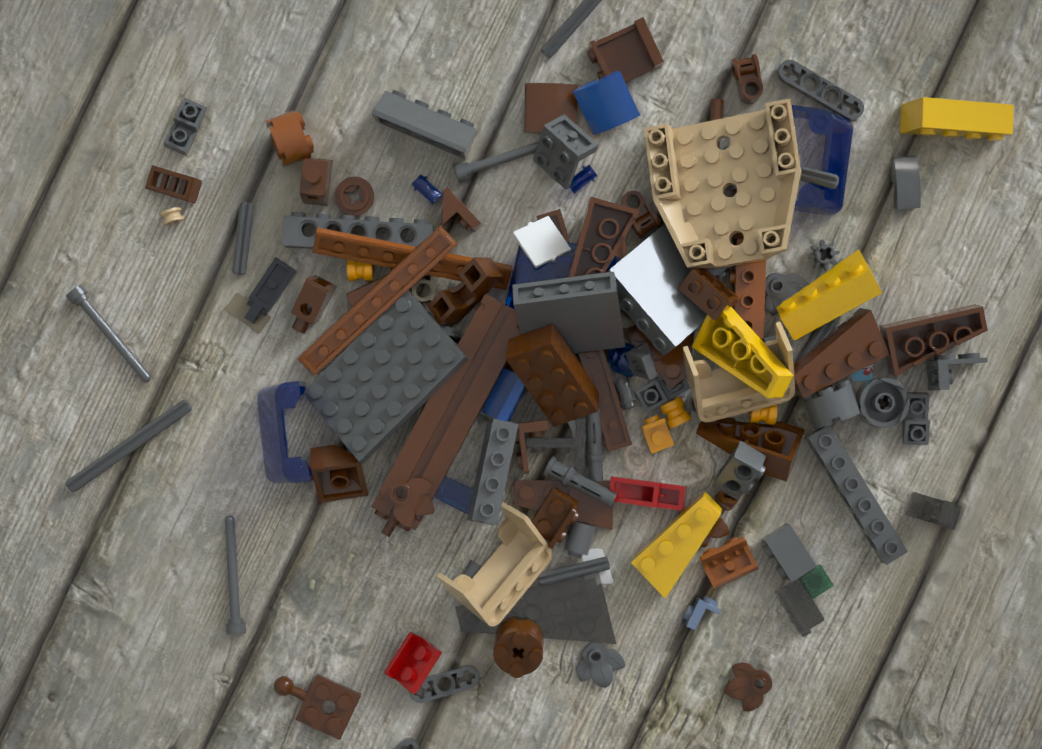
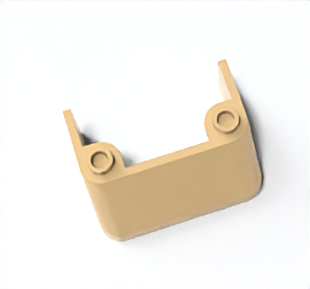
(723, 395)
(506, 572)

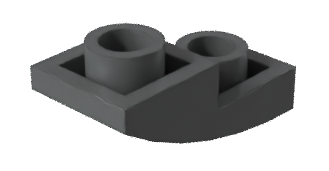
(185, 126)
(907, 182)
(658, 393)
(916, 423)

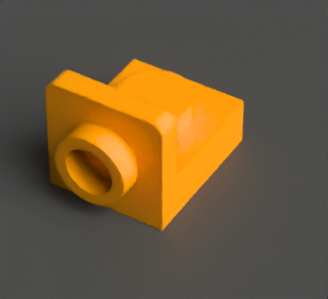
(656, 434)

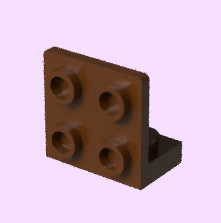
(534, 428)

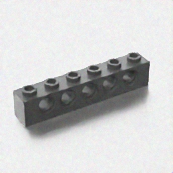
(294, 226)
(856, 494)

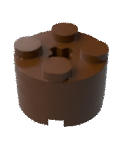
(518, 647)

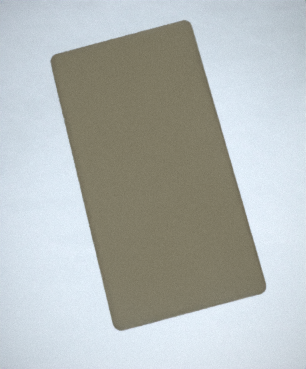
(239, 308)

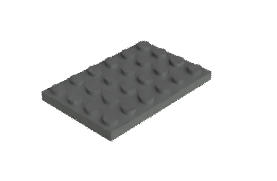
(385, 376)

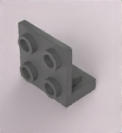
(561, 149)
(938, 373)

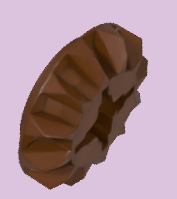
(351, 185)

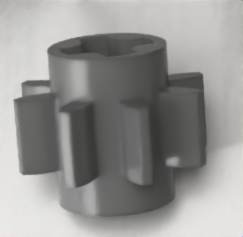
(830, 254)

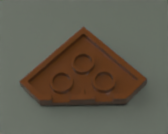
(668, 367)

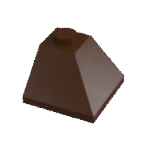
(336, 474)

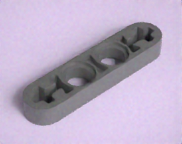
(822, 86)

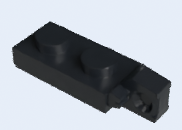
(269, 289)

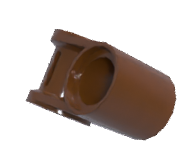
(747, 73)
(645, 214)

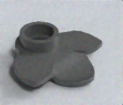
(788, 287)
(601, 667)

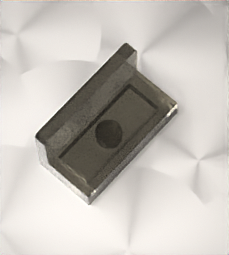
(799, 607)

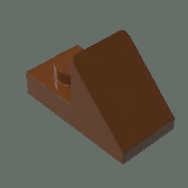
(453, 206)

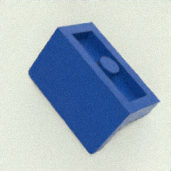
(504, 396)

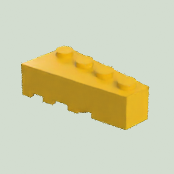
(957, 118)
(829, 296)
(742, 353)
(673, 548)

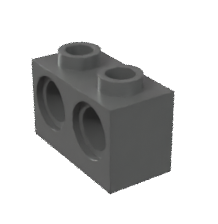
(740, 470)

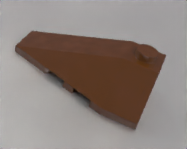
(776, 441)

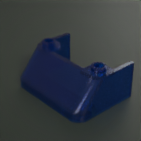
(838, 133)

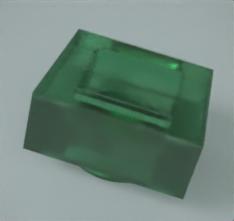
(816, 581)

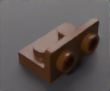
(708, 292)
(555, 515)

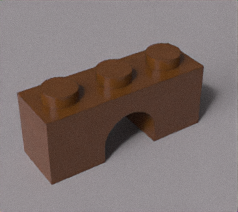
(478, 279)

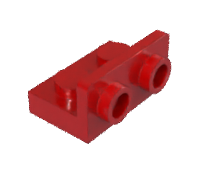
(413, 662)

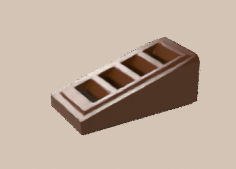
(188, 188)

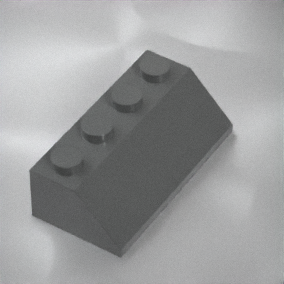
(425, 124)

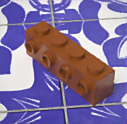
(749, 286)

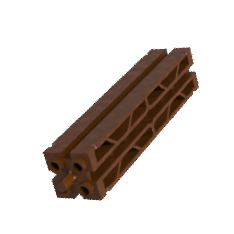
(452, 408)

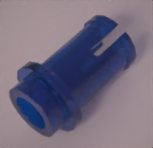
(582, 178)
(423, 186)

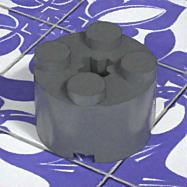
(894, 396)
(831, 405)

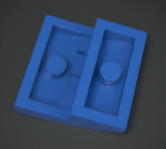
(606, 103)

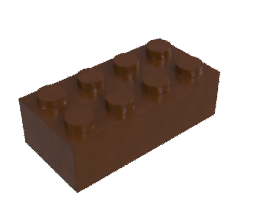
(552, 375)

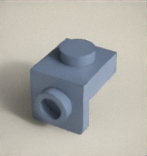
(694, 613)

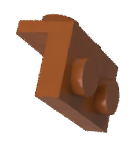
(728, 562)

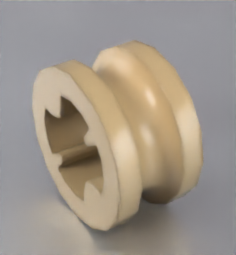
(172, 216)

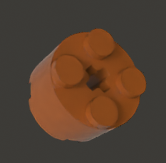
(289, 138)

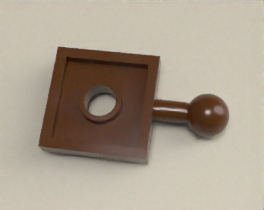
(320, 691)

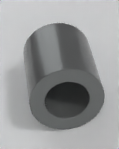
(579, 539)

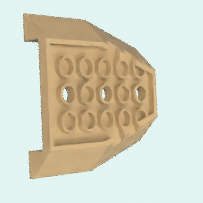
(693, 173)

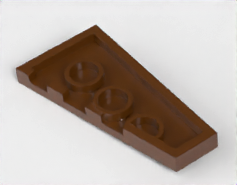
(591, 511)

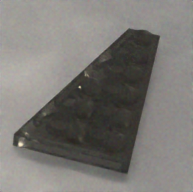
(562, 610)

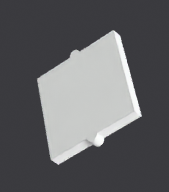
(541, 242)

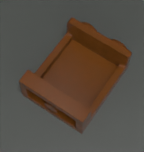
(628, 50)

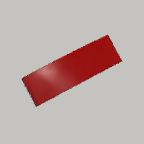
(649, 493)

